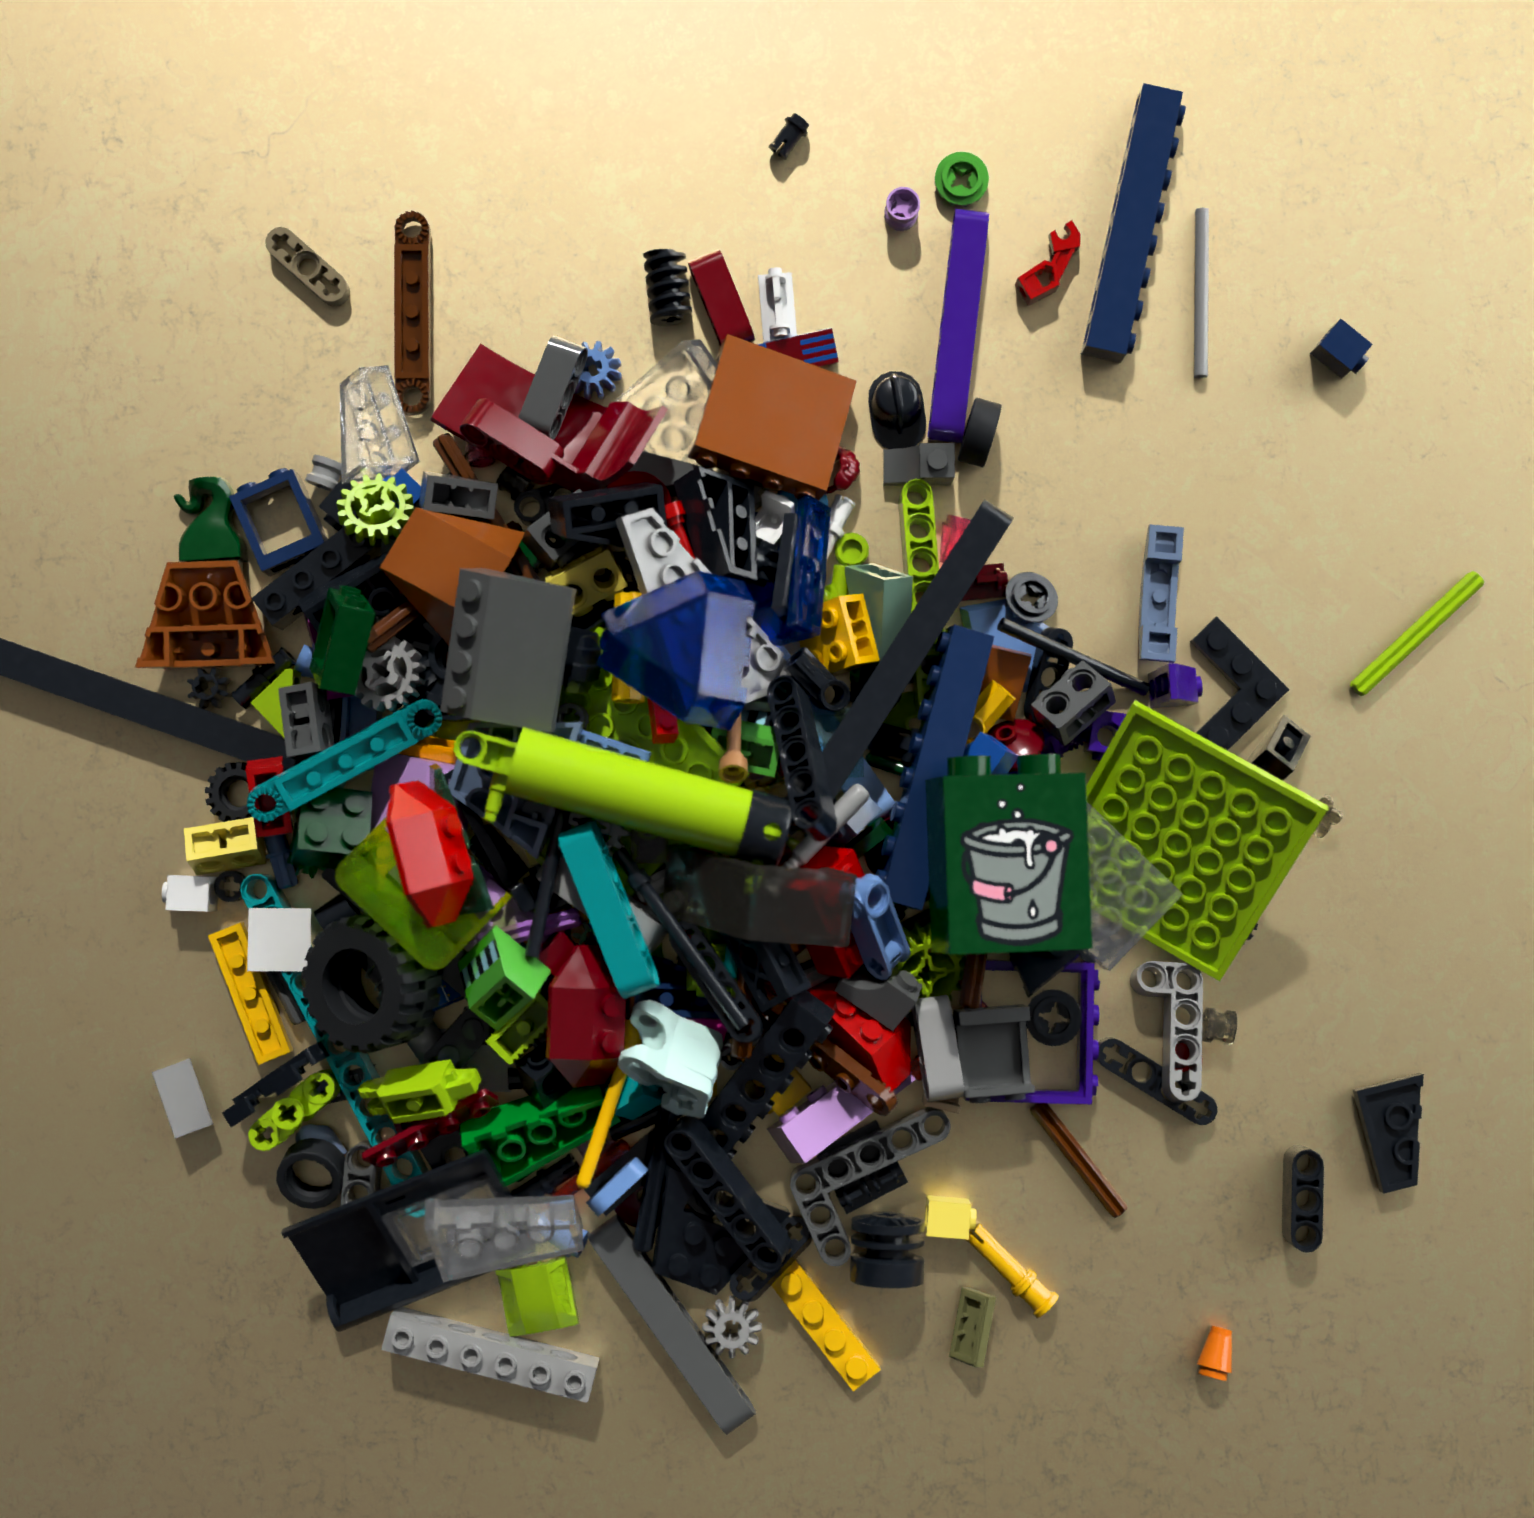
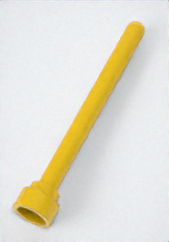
(606, 1113)

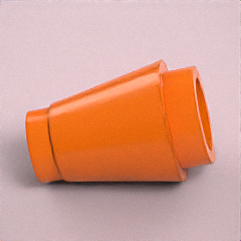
(1216, 1354)

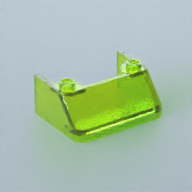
(367, 881)

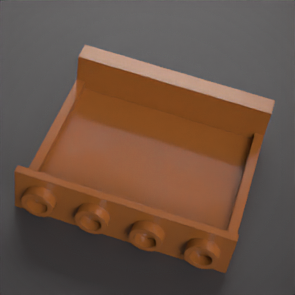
(772, 419)

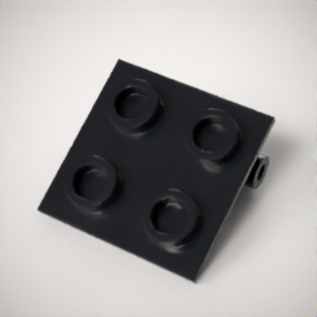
(870, 1186)

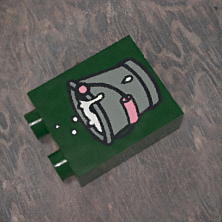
(1008, 857)

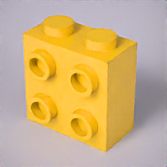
(845, 636)

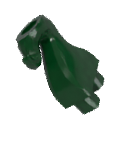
(212, 532)

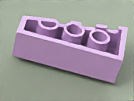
(820, 1121)

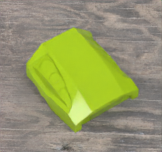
(538, 1297)

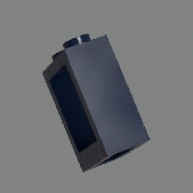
(290, 554)

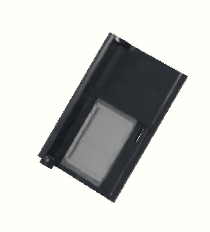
(375, 1248)

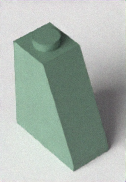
(886, 597)

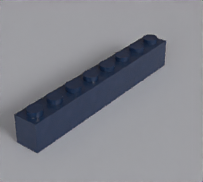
(1132, 223)
(942, 734)

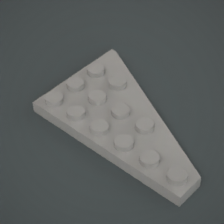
(661, 559)

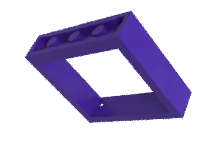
(1086, 1046)

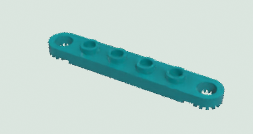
(344, 760)

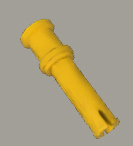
(1022, 1281)

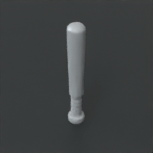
(844, 809)

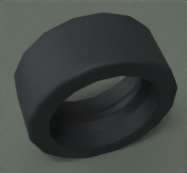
(979, 432)
(302, 1193)

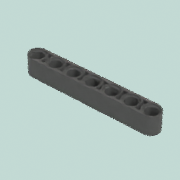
(672, 1325)

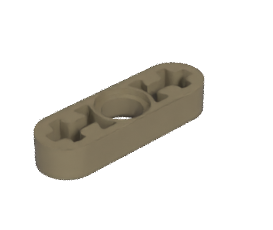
(307, 253)

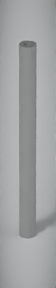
(1201, 292)

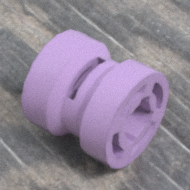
(905, 202)

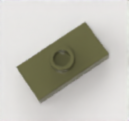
(972, 1327)

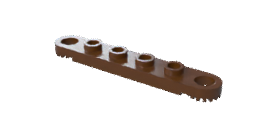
(412, 311)
(842, 1068)

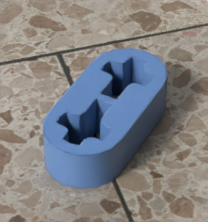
(617, 1186)

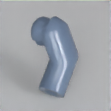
(320, 1132)

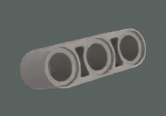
(937, 1048)

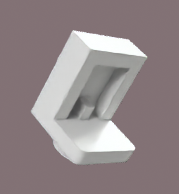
(771, 517)

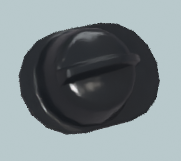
(897, 410)

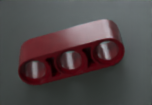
(720, 297)

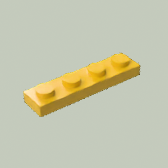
(250, 995)
(825, 1326)

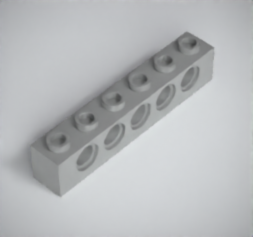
(491, 1353)

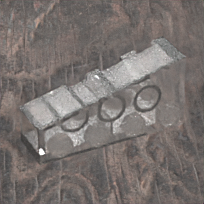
(500, 1232)

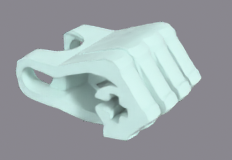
(673, 1056)

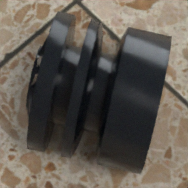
(886, 1257)

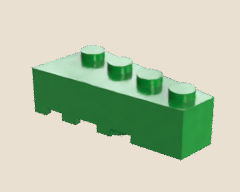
(527, 1137)

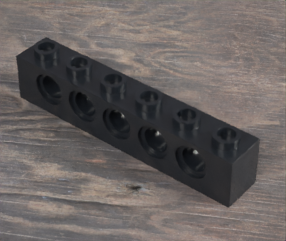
(801, 1013)

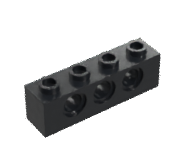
(322, 565)

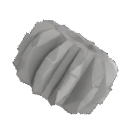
(746, 1327)

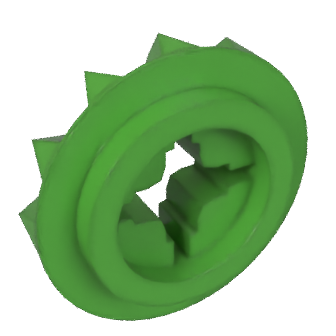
(963, 164)

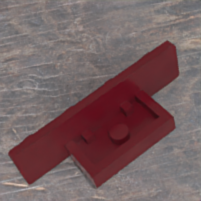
(416, 1134)

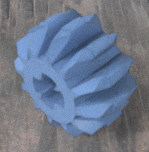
(606, 369)

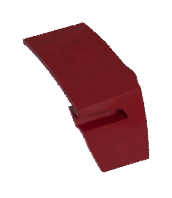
(589, 451)

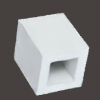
(190, 893)

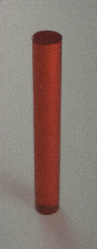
(605, 1160)

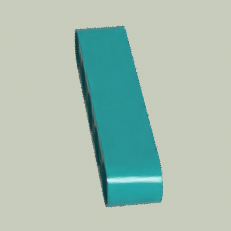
(608, 909)

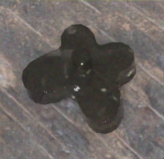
(1331, 817)

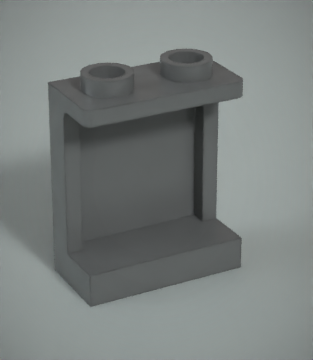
(994, 1052)

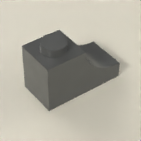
(925, 461)
(458, 495)
(881, 999)

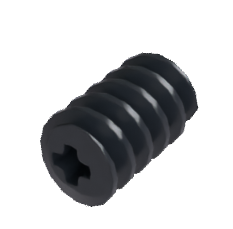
(666, 286)

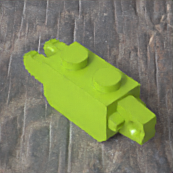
(419, 1091)

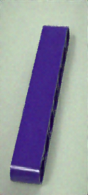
(958, 326)

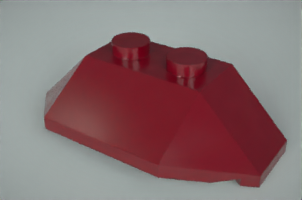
(585, 1019)

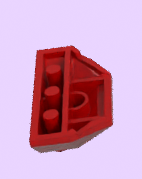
(428, 852)
(866, 1039)

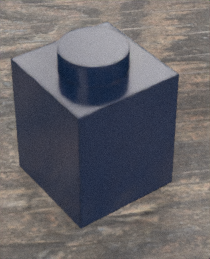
(1342, 349)

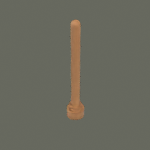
(733, 764)

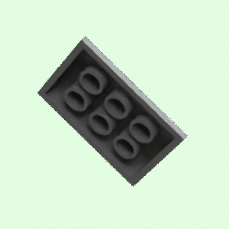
(507, 649)

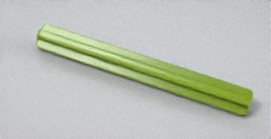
(1417, 633)

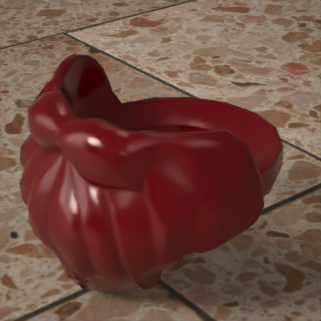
(848, 471)

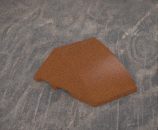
(433, 550)
(204, 620)

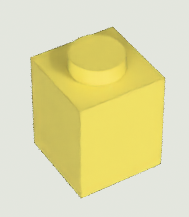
(949, 1217)

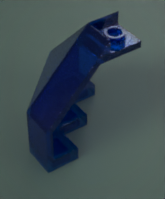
(684, 647)

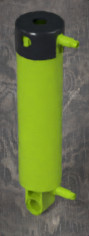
(633, 794)

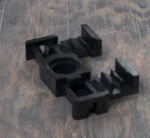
(277, 1081)

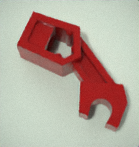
(1062, 250)

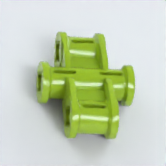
(283, 1116)

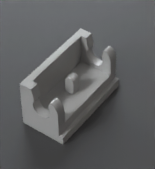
(182, 1098)

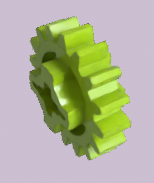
(375, 509)

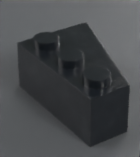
(720, 522)

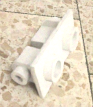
(777, 305)

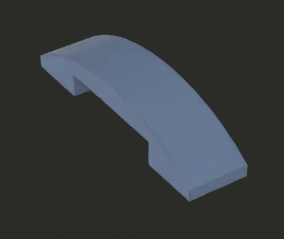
(1159, 593)

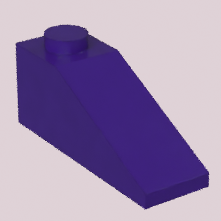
(1174, 686)

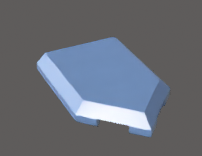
(985, 619)

